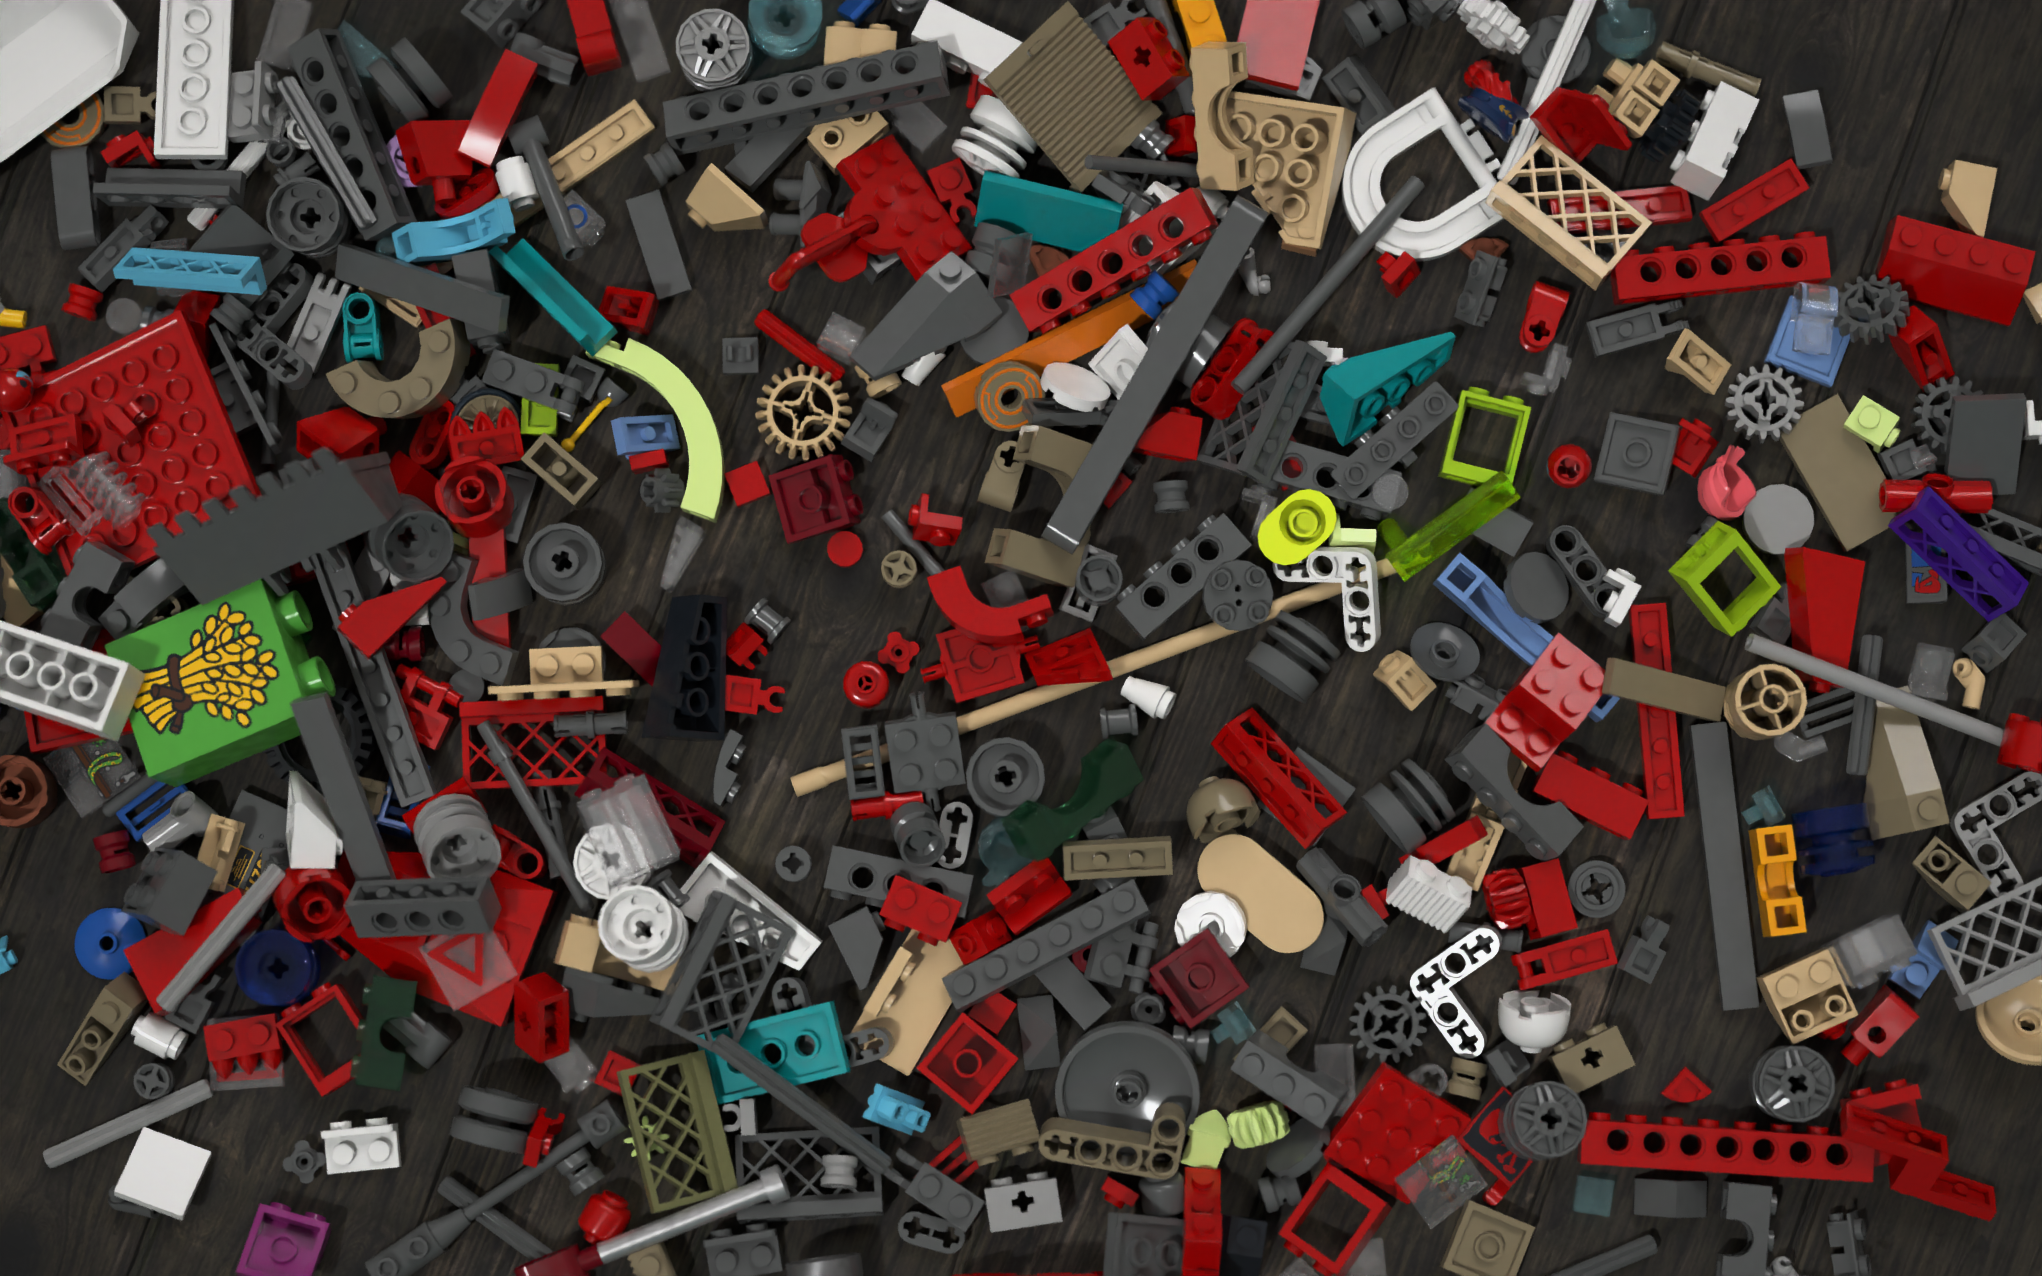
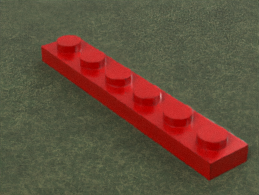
(1656, 725)

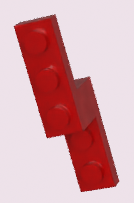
(1918, 1162)

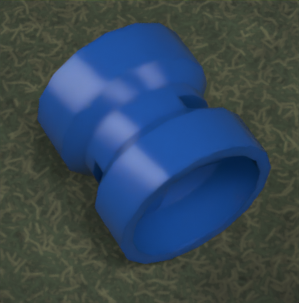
(1154, 294)

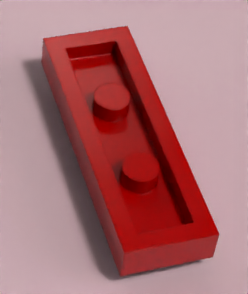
(1754, 201)

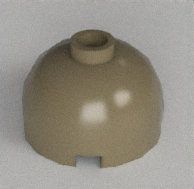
(1219, 808)

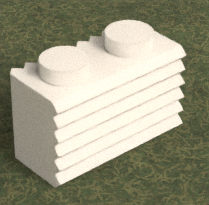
(1428, 893)

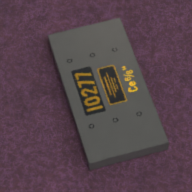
(263, 829)

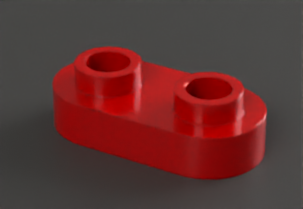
(470, 194)
(432, 436)

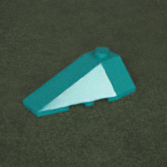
(1371, 381)

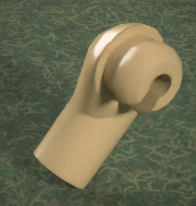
(1973, 681)

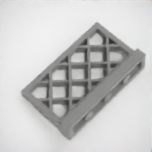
(2000, 979)

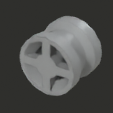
(839, 1171)

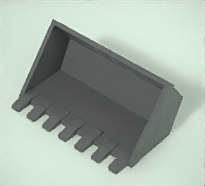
(281, 526)

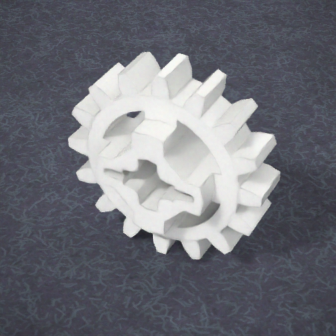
(1493, 25)

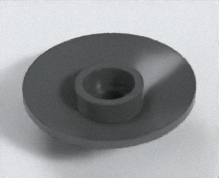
(1444, 652)

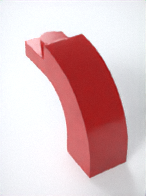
(982, 621)

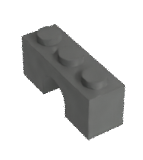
(93, 568)
(1305, 1092)
(1752, 1207)

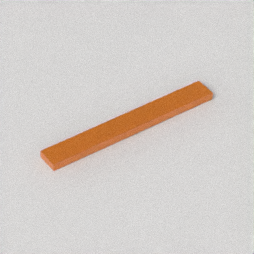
(1065, 341)

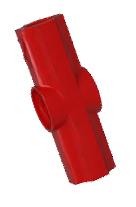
(1959, 495)

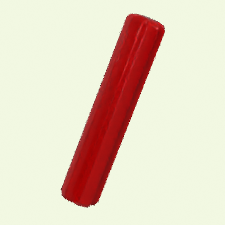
(798, 345)

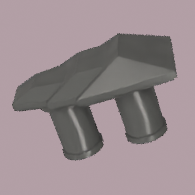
(813, 195)

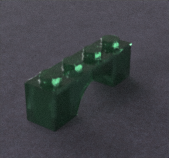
(1105, 777)

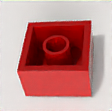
(967, 1063)

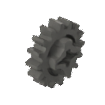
(1871, 309)
(1936, 412)
(1377, 1010)

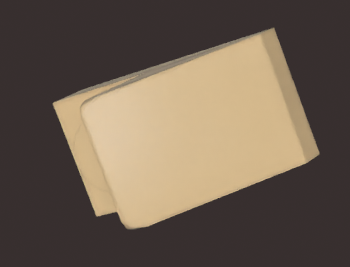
(1697, 362)

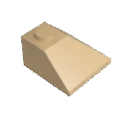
(723, 204)

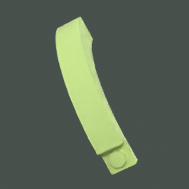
(706, 458)

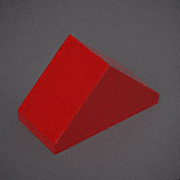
(198, 307)
(629, 309)
(413, 479)

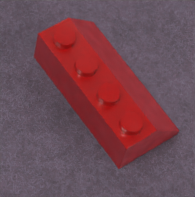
(1955, 269)

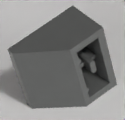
(168, 890)

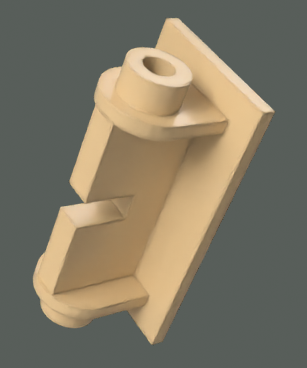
(220, 848)

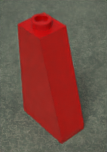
(1822, 607)
(164, 954)

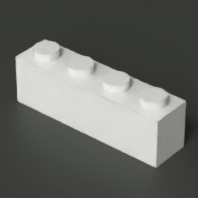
(963, 40)

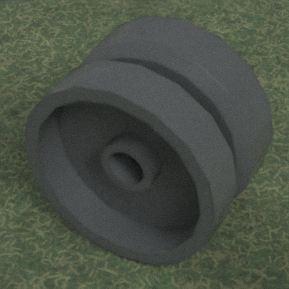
(407, 84)
(547, 552)
(1004, 756)
(495, 1113)

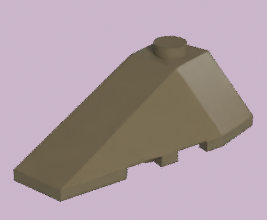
(1901, 776)

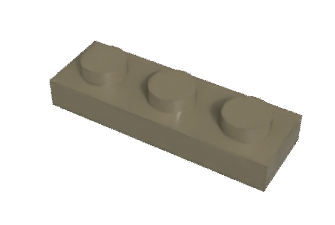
(1117, 858)

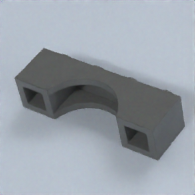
(1482, 763)

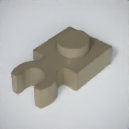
(125, 105)

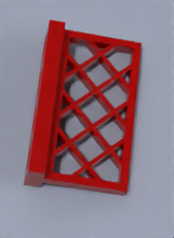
(524, 713)

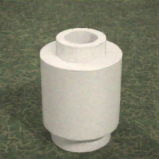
(516, 183)
(159, 1036)

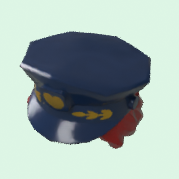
(1491, 101)

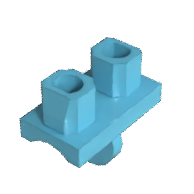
(896, 1110)

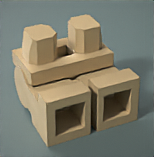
(1636, 93)

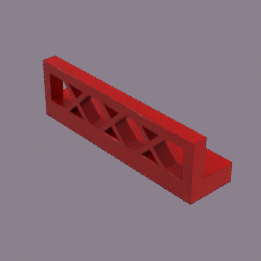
(1272, 779)

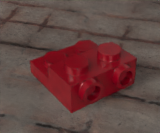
(816, 498)
(1197, 978)

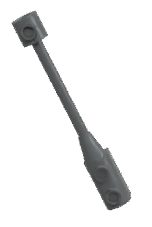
(433, 1237)

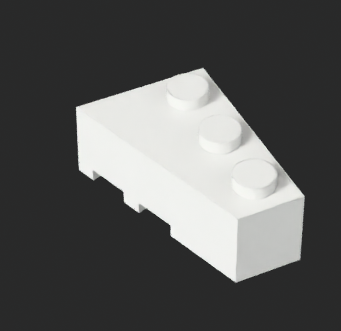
(1713, 140)

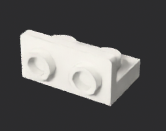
(361, 1147)

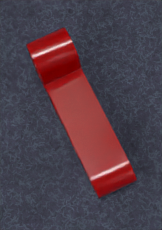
(594, 36)

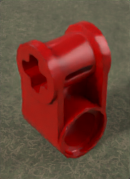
(1544, 312)
(44, 523)
(514, 851)

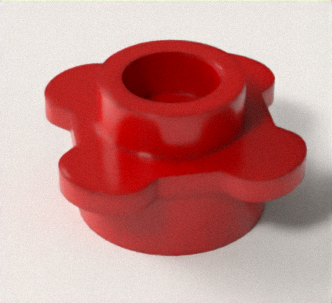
(900, 662)

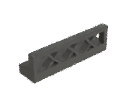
(172, 188)
(2011, 550)

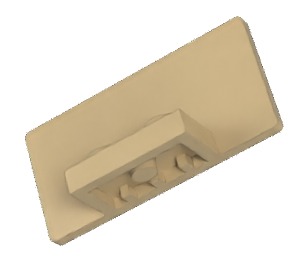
(562, 670)
(910, 1000)

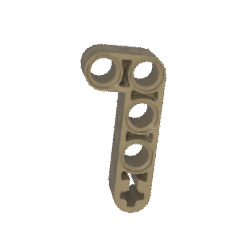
(1112, 1139)

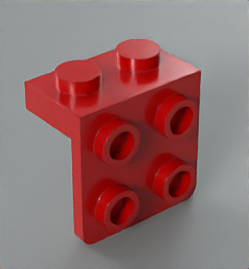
(1578, 123)
(1894, 1101)

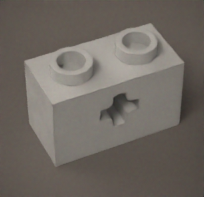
(1042, 1211)

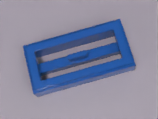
(142, 798)

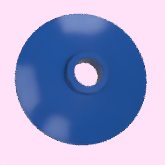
(88, 942)

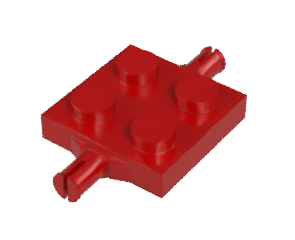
(978, 667)

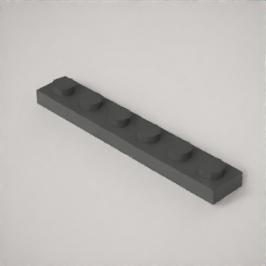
(1046, 945)

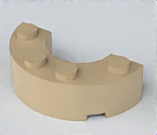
(584, 950)

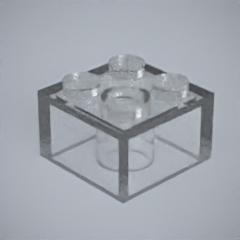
(1871, 949)

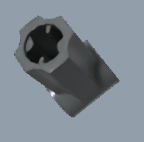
(552, 63)
(421, 1038)

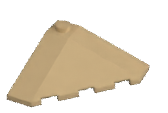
(1296, 159)

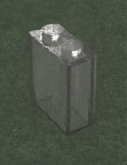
(627, 829)

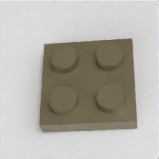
(1486, 1243)

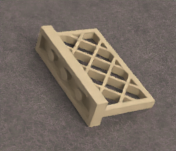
(1555, 238)

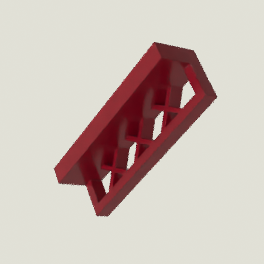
(692, 843)

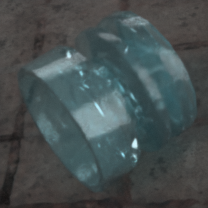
(784, 41)

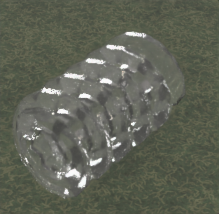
(107, 489)

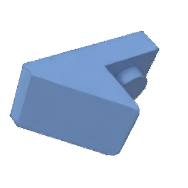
(645, 434)
(1924, 965)

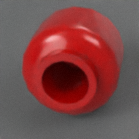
(866, 698)
(604, 1217)

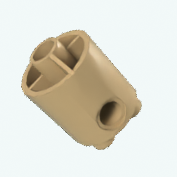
(1764, 702)

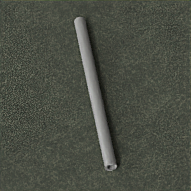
(1874, 689)

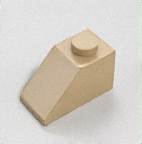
(1968, 194)

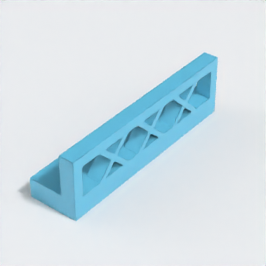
(192, 271)

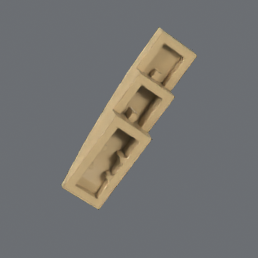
(1474, 860)

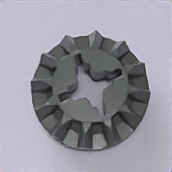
(1602, 873)

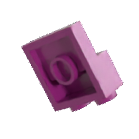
(284, 1243)

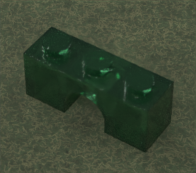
(33, 570)
(386, 1001)

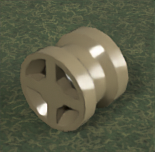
(895, 561)

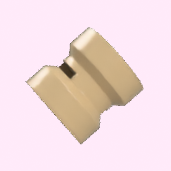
(881, 386)

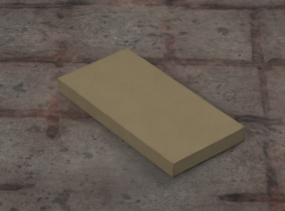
(1838, 472)

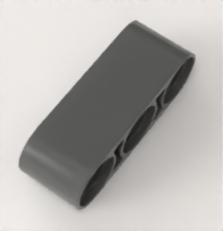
(74, 198)
(1568, 561)

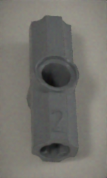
(1329, 882)

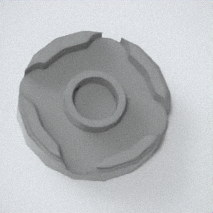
(1778, 519)

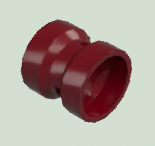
(407, 644)
(114, 851)

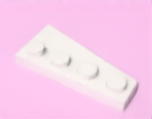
(719, 876)

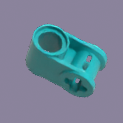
(362, 331)

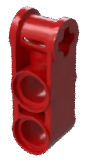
(1214, 389)

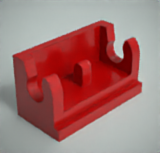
(1548, 899)

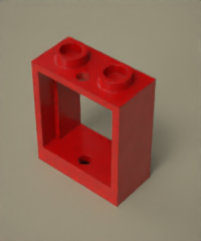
(296, 1013)
(1359, 1240)

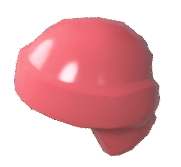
(1725, 487)

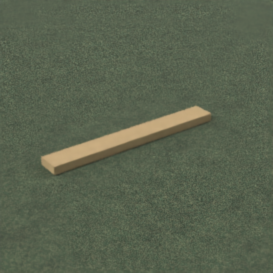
(587, 156)

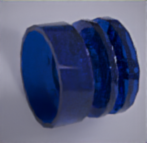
(1834, 839)
(256, 968)

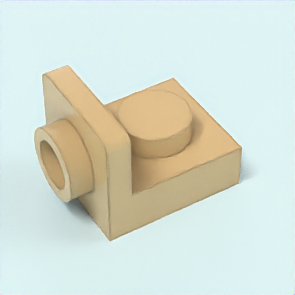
(1404, 679)

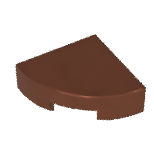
(1488, 245)
(1045, 258)

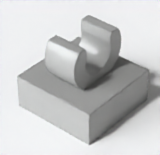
(745, 1116)

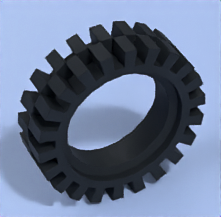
(361, 745)

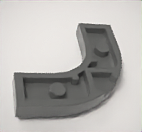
(456, 632)

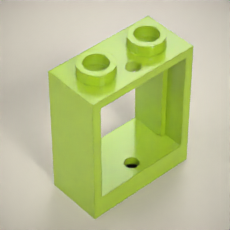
(1480, 399)
(1704, 558)

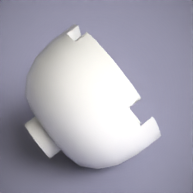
(1533, 1020)

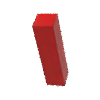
(1450, 842)

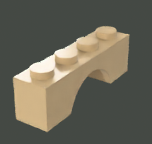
(1222, 158)

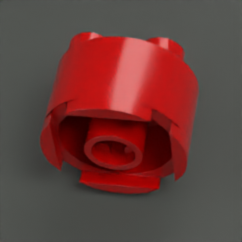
(477, 516)
(2021, 744)
(312, 903)

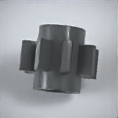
(662, 490)

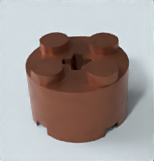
(37, 793)

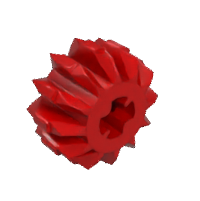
(1506, 898)

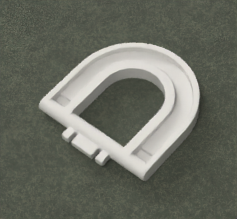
(1393, 137)

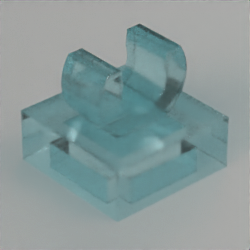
(1765, 807)
(1234, 1024)

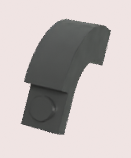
(142, 599)

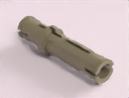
(1702, 68)

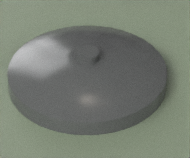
(1123, 1075)

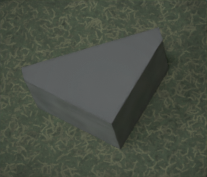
(1670, 1198)

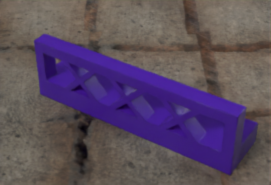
(1965, 551)

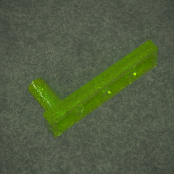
(1448, 529)

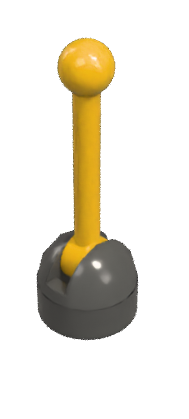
(609, 395)

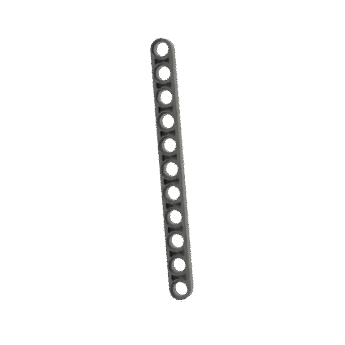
(1155, 374)

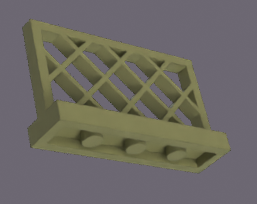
(707, 1127)

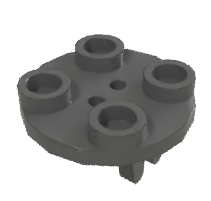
(1254, 593)

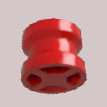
(82, 302)

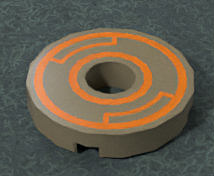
(85, 130)
(992, 386)

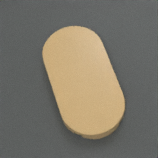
(1274, 900)

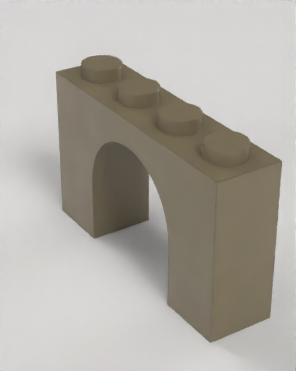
(1026, 554)

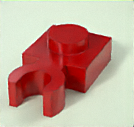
(952, 185)
(744, 695)

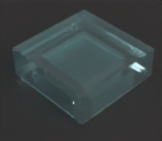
(1593, 1195)

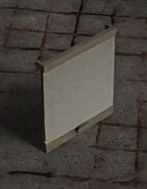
(1071, 95)

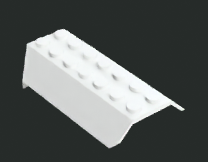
(55, 60)

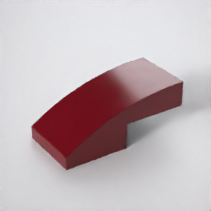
(634, 646)

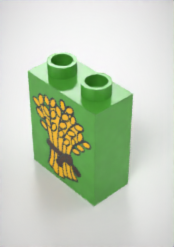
(220, 681)

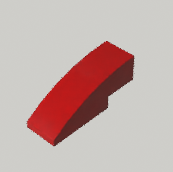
(498, 108)

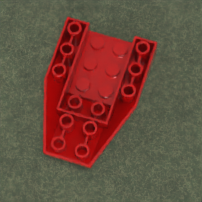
(517, 927)

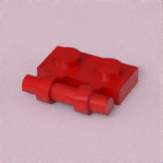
(28, 350)
(427, 719)

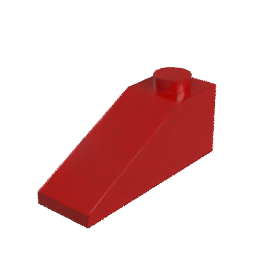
(383, 617)

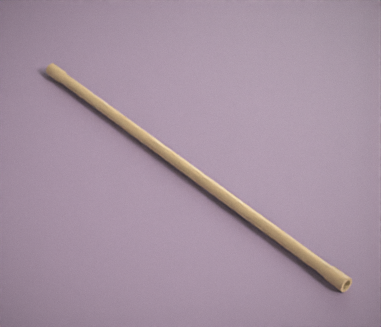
(823, 776)

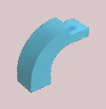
(440, 240)

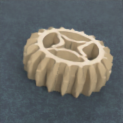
(787, 407)

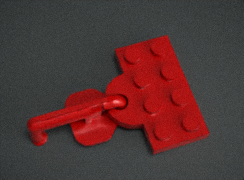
(886, 216)

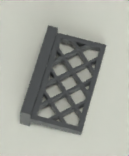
(1277, 416)
(695, 959)
(812, 1206)

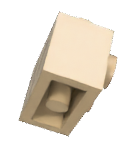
(845, 137)

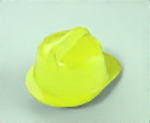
(1297, 527)

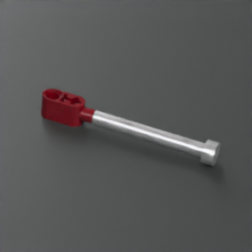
(577, 1262)

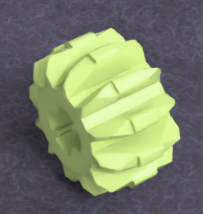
(1258, 1124)

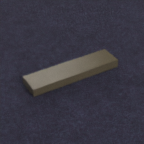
(1663, 689)

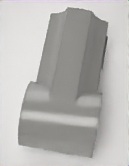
(186, 818)

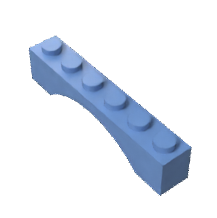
(1489, 607)

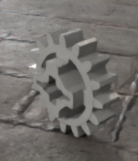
(1777, 403)

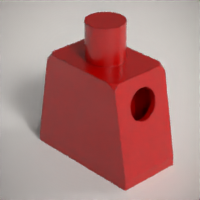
(433, 155)
(342, 432)
(1885, 1011)

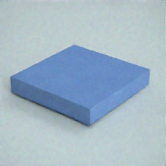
(1813, 367)

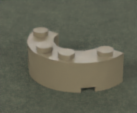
(420, 392)

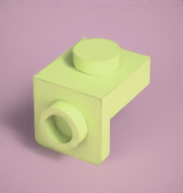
(1873, 424)

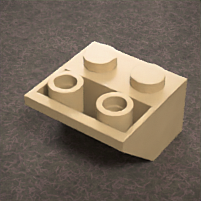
(1807, 996)

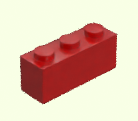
(1590, 795)

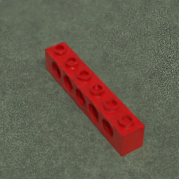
(1809, 250)
(1033, 298)

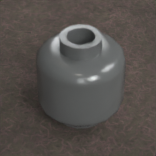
(1162, 1196)

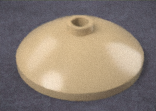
(2003, 1017)

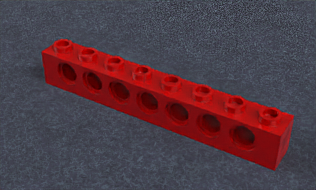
(1593, 1149)

